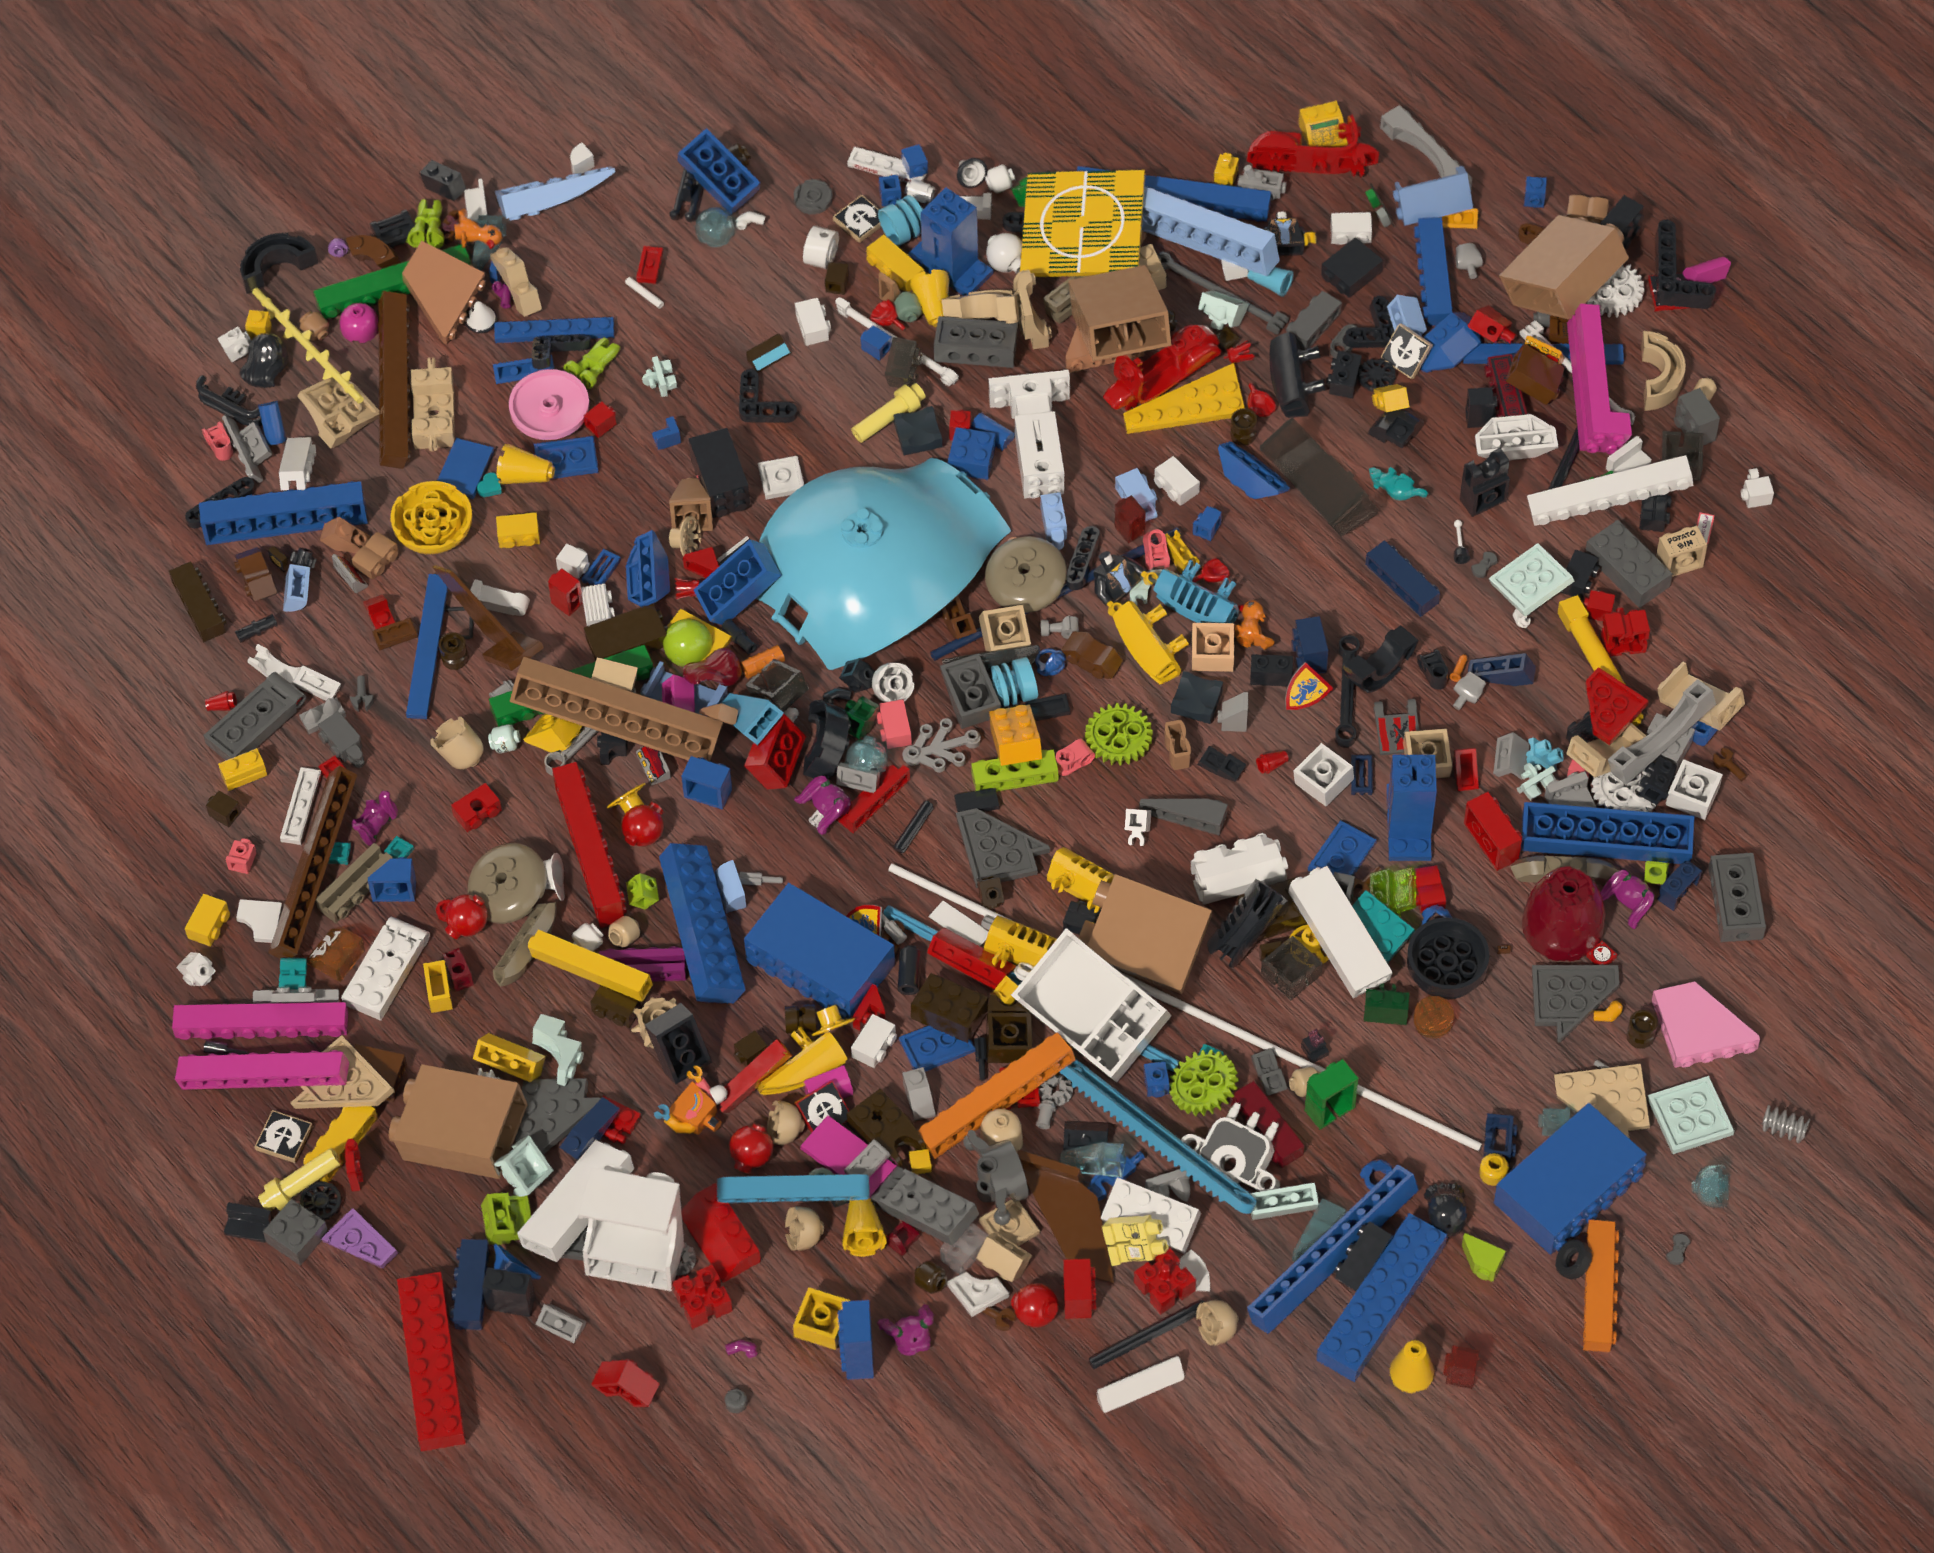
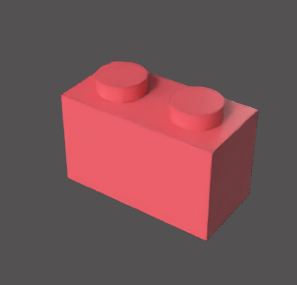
(894, 724)

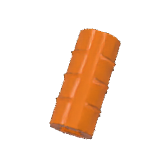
(755, 664)

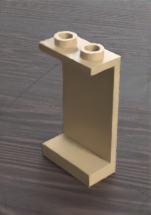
(1726, 705)
(1595, 754)

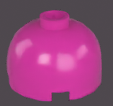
(359, 323)

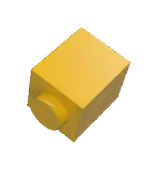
(258, 323)

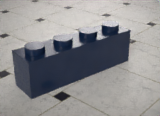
(1402, 578)
(470, 1275)

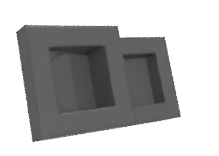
(1269, 1072)

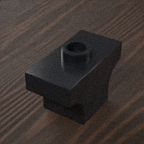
(611, 747)

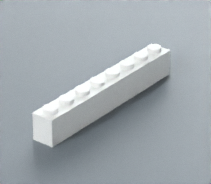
(1610, 490)

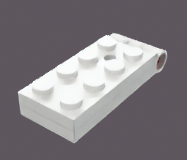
(382, 976)

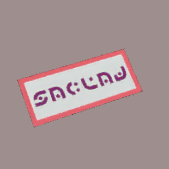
(1705, 524)

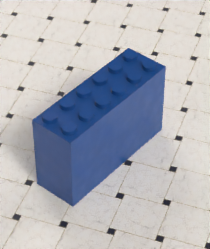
(818, 951)
(1570, 1179)

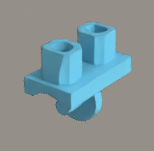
(1542, 754)

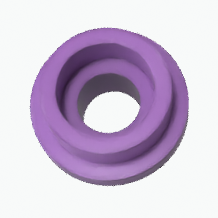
(338, 248)

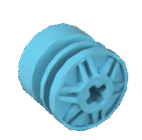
(901, 220)
(1017, 681)

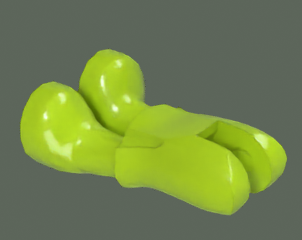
(429, 220)
(595, 359)

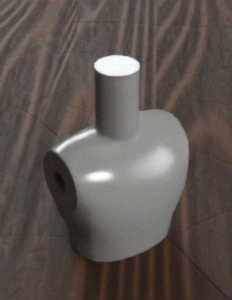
(1468, 258)
(1468, 688)

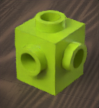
(642, 891)

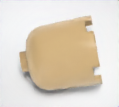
(458, 744)
(1001, 1126)

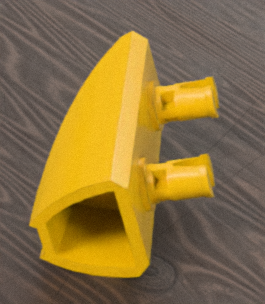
(813, 1060)

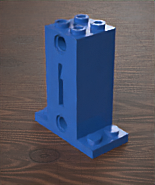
(951, 242)
(1411, 807)

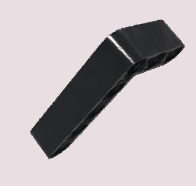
(1667, 288)

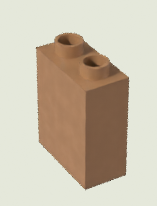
(1564, 266)
(1119, 313)
(1146, 932)
(458, 1120)

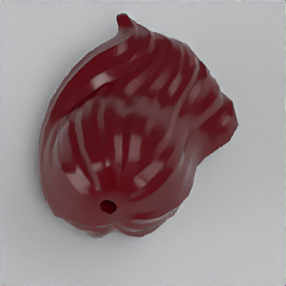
(720, 666)

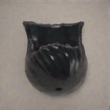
(1446, 1207)

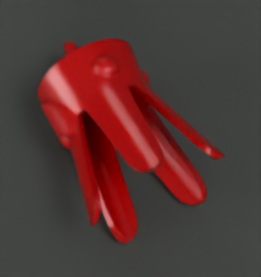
(1239, 353)
(686, 587)

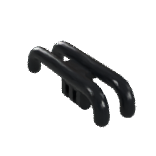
(688, 192)
(228, 403)

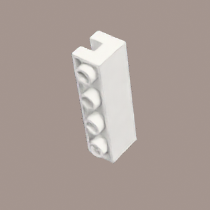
(297, 462)

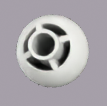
(1004, 252)

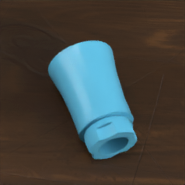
(1277, 280)

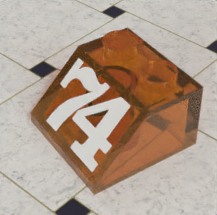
(337, 953)

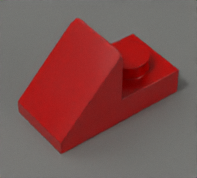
(379, 611)
(870, 1005)

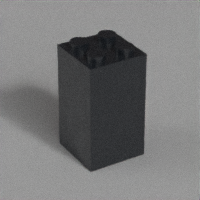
(720, 472)

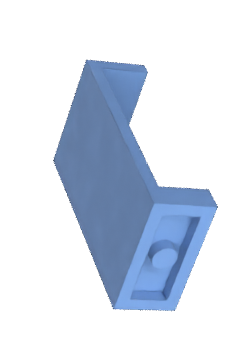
(1433, 197)
(703, 696)

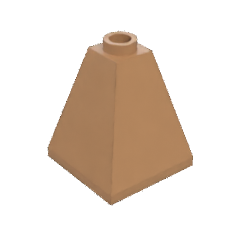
(691, 500)

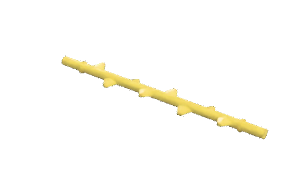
(312, 352)

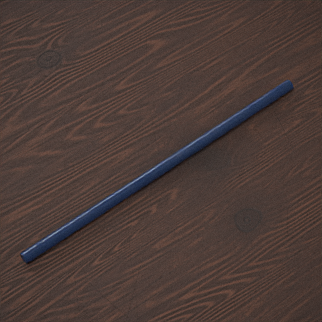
(958, 643)

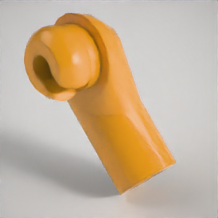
(1609, 1014)

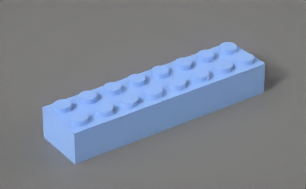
(1209, 232)

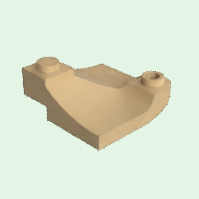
(1029, 322)
(336, 411)

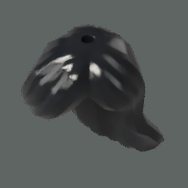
(265, 360)

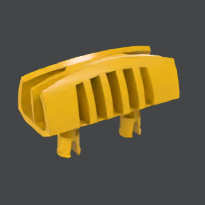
(1144, 643)
(1077, 876)
(1016, 942)

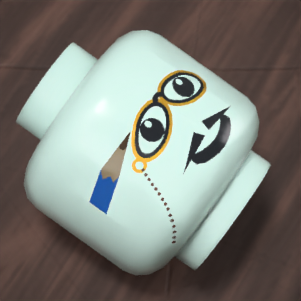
(504, 739)

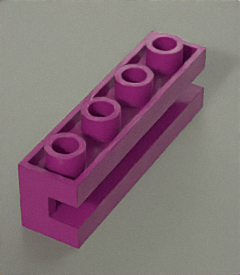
(660, 964)

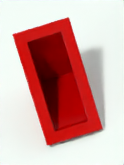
(701, 562)
(1465, 769)

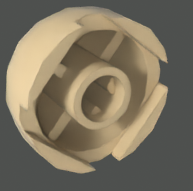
(784, 1123)
(803, 1228)
(1217, 1322)

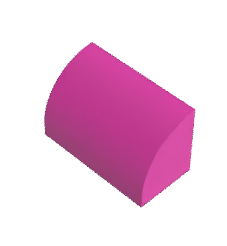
(1708, 271)
(678, 693)
(838, 1076)

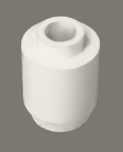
(920, 191)

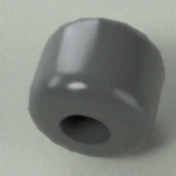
(1542, 318)
(735, 1401)

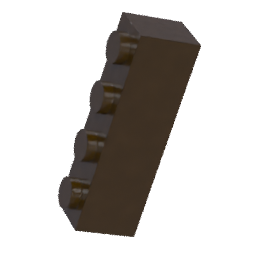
(197, 601)

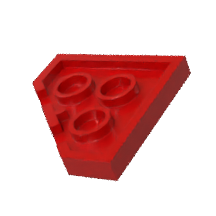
(1611, 705)

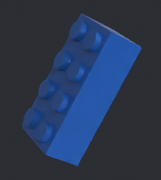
(718, 171)
(737, 582)
(856, 1339)

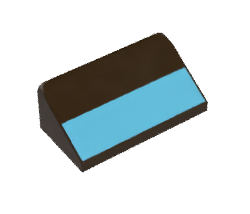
(767, 353)

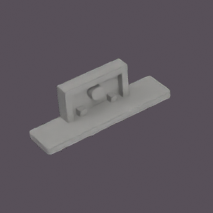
(250, 445)
(301, 995)

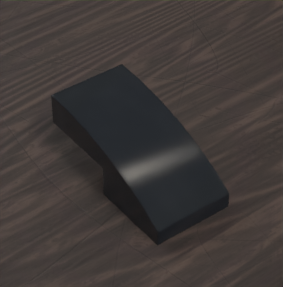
(1221, 765)

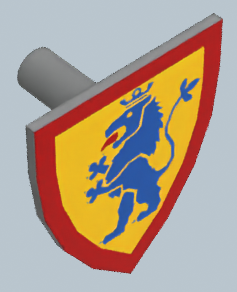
(1305, 688)
(868, 917)

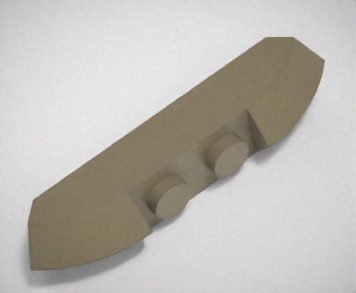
(1536, 867)
(515, 959)

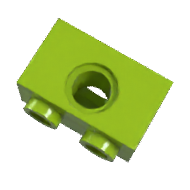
(504, 1217)

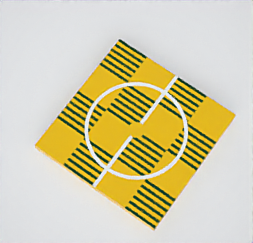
(1082, 222)

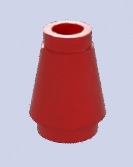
(222, 702)
(1270, 761)

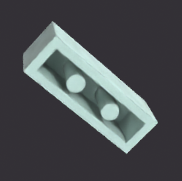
(1285, 1201)

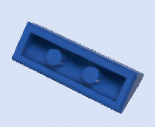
(515, 370)

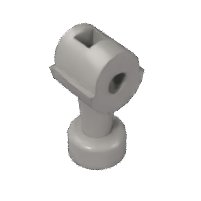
(1065, 627)

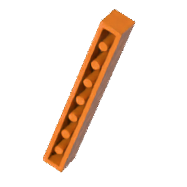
(997, 1093)

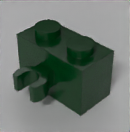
(1386, 1006)

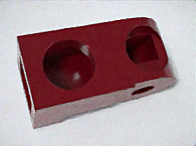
(458, 969)

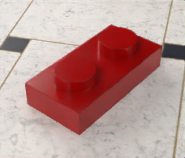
(649, 265)

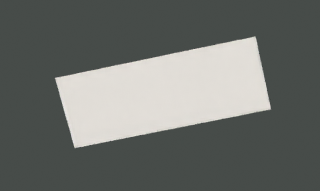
(959, 923)

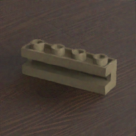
(1058, 302)
(351, 885)

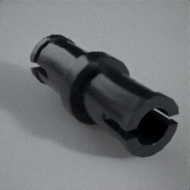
(256, 628)
(739, 636)

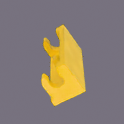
(1179, 552)

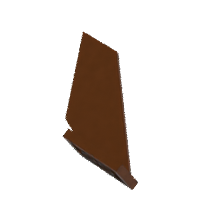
(509, 648)
(1069, 1210)

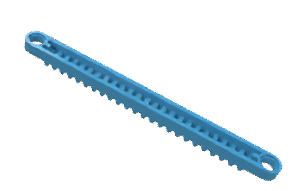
(1159, 1137)

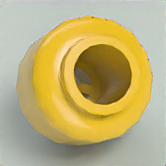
(1493, 1169)

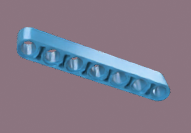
(793, 1188)

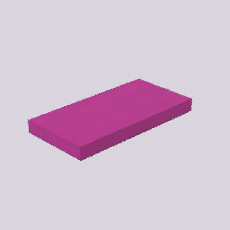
(837, 1148)

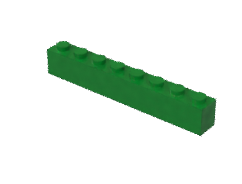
(369, 287)
(510, 713)

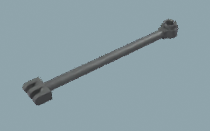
(1275, 322)

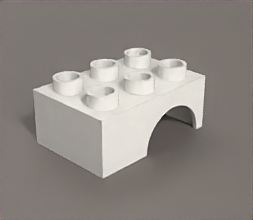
(1091, 1005)
(632, 1227)

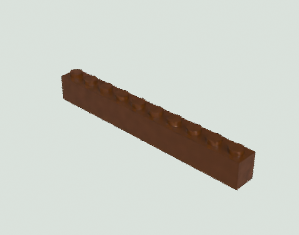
(393, 380)
(312, 863)

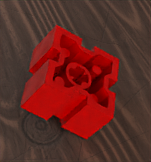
(1625, 632)
(1164, 1281)
(702, 1296)

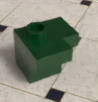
(861, 716)

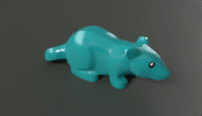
(1396, 486)

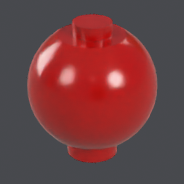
(643, 824)
(465, 916)
(750, 1147)
(1035, 1305)

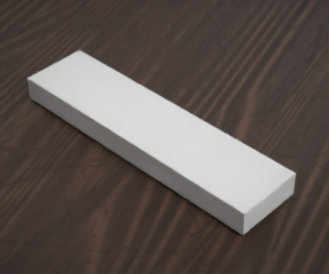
(300, 806)

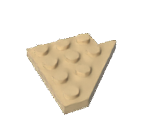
(362, 1085)
(1613, 1091)

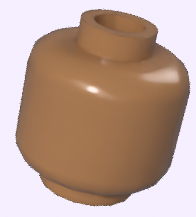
(316, 324)

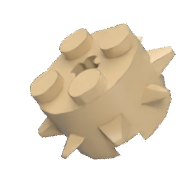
(650, 1011)

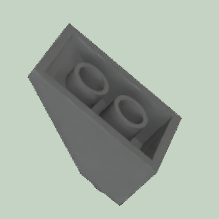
(970, 690)

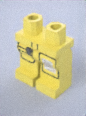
(1133, 1238)

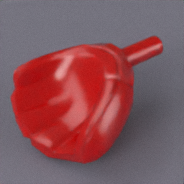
(885, 315)
(1260, 402)
(1213, 571)

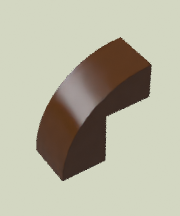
(956, 619)

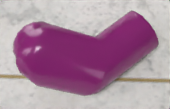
(503, 292)
(742, 1345)

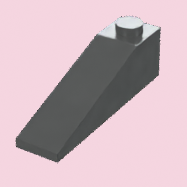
(1194, 813)

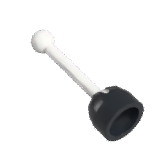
(1460, 550)

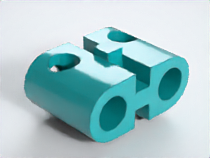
(293, 972)

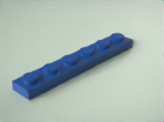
(527, 330)

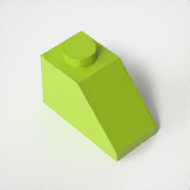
(1483, 1257)

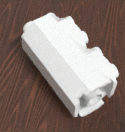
(1228, 872)

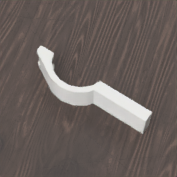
(298, 676)

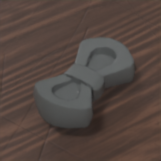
(1479, 570)
(1676, 1255)

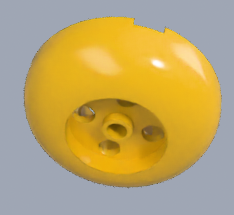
(429, 500)

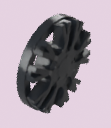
(1376, 374)
(321, 1200)

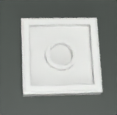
(780, 477)

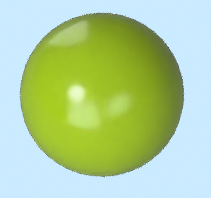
(687, 642)

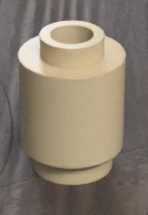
(1707, 386)

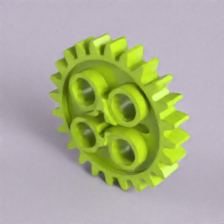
(1132, 744)
(1203, 1082)

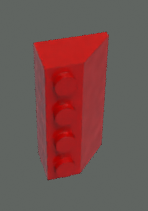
(720, 1234)

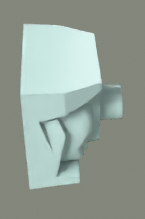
(1222, 309)
(524, 1166)

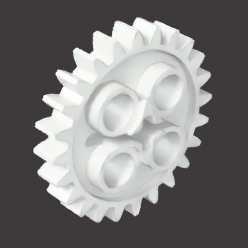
(1614, 289)
(1612, 790)

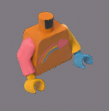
(692, 1109)

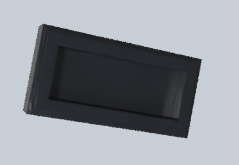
(1049, 707)
(983, 800)

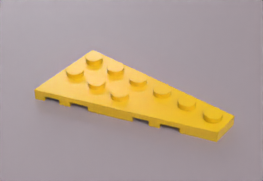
(1200, 401)

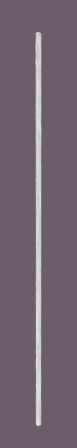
(1212, 1019)

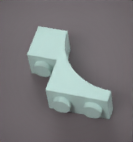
(551, 1035)

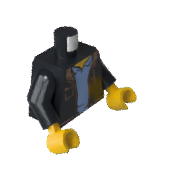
(1289, 235)
(1117, 577)

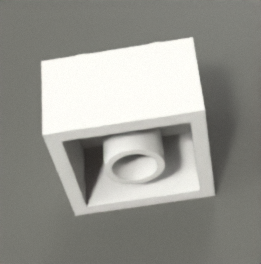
(1323, 774)
(1694, 789)

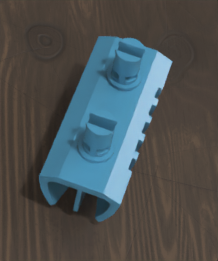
(1194, 600)

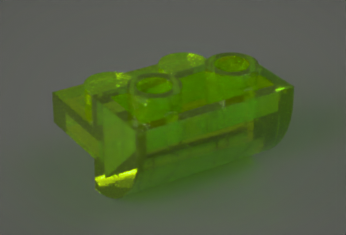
(1395, 889)

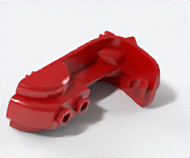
(1284, 153)
(1146, 380)

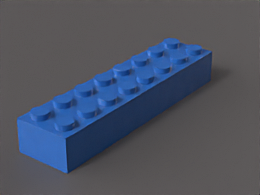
(281, 512)
(1607, 833)
(702, 923)
(1381, 1297)

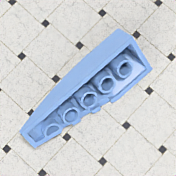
(539, 196)

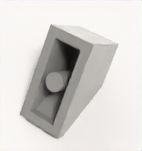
(1234, 713)
(918, 1094)

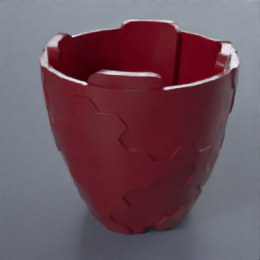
(1564, 915)

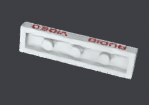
(879, 164)

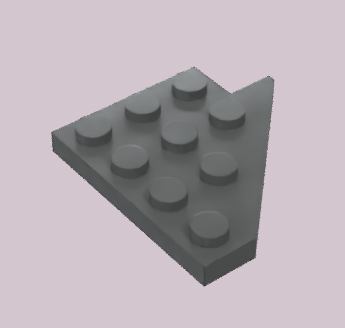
(997, 847)
(1570, 993)
(553, 1110)

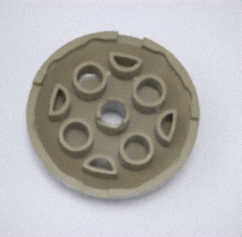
(1038, 586)
(521, 889)

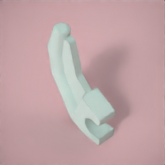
(1140, 590)

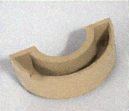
(983, 305)
(1671, 363)

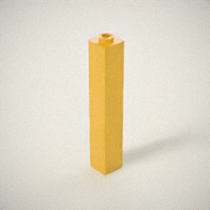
(590, 965)

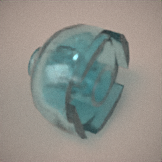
(714, 227)
(866, 755)
(1711, 1186)

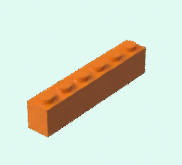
(1599, 1287)

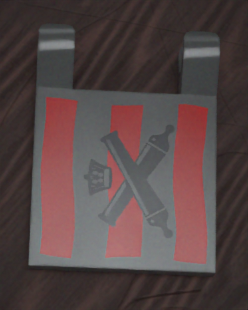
(1393, 727)

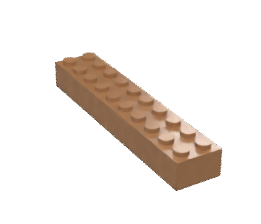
(614, 711)

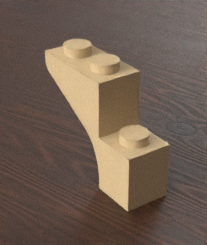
(514, 274)

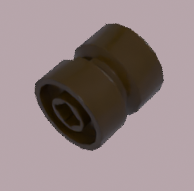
(1243, 426)
(453, 651)
(800, 1017)
(1641, 1029)

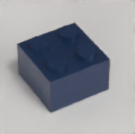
(1310, 644)

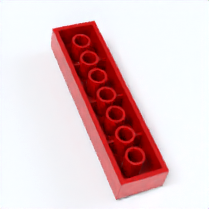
(589, 844)
(431, 1361)

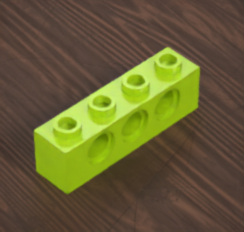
(1007, 779)

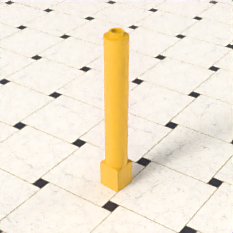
(1576, 620)

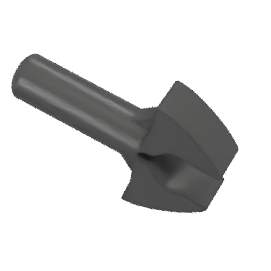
(361, 695)

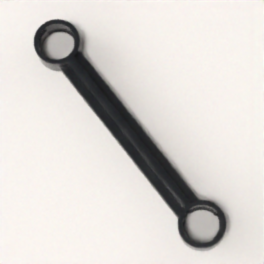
(1347, 689)

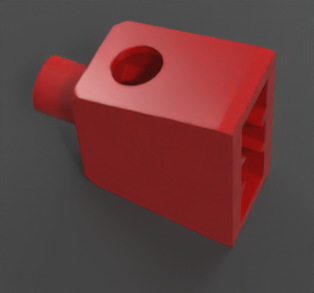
(1492, 325)

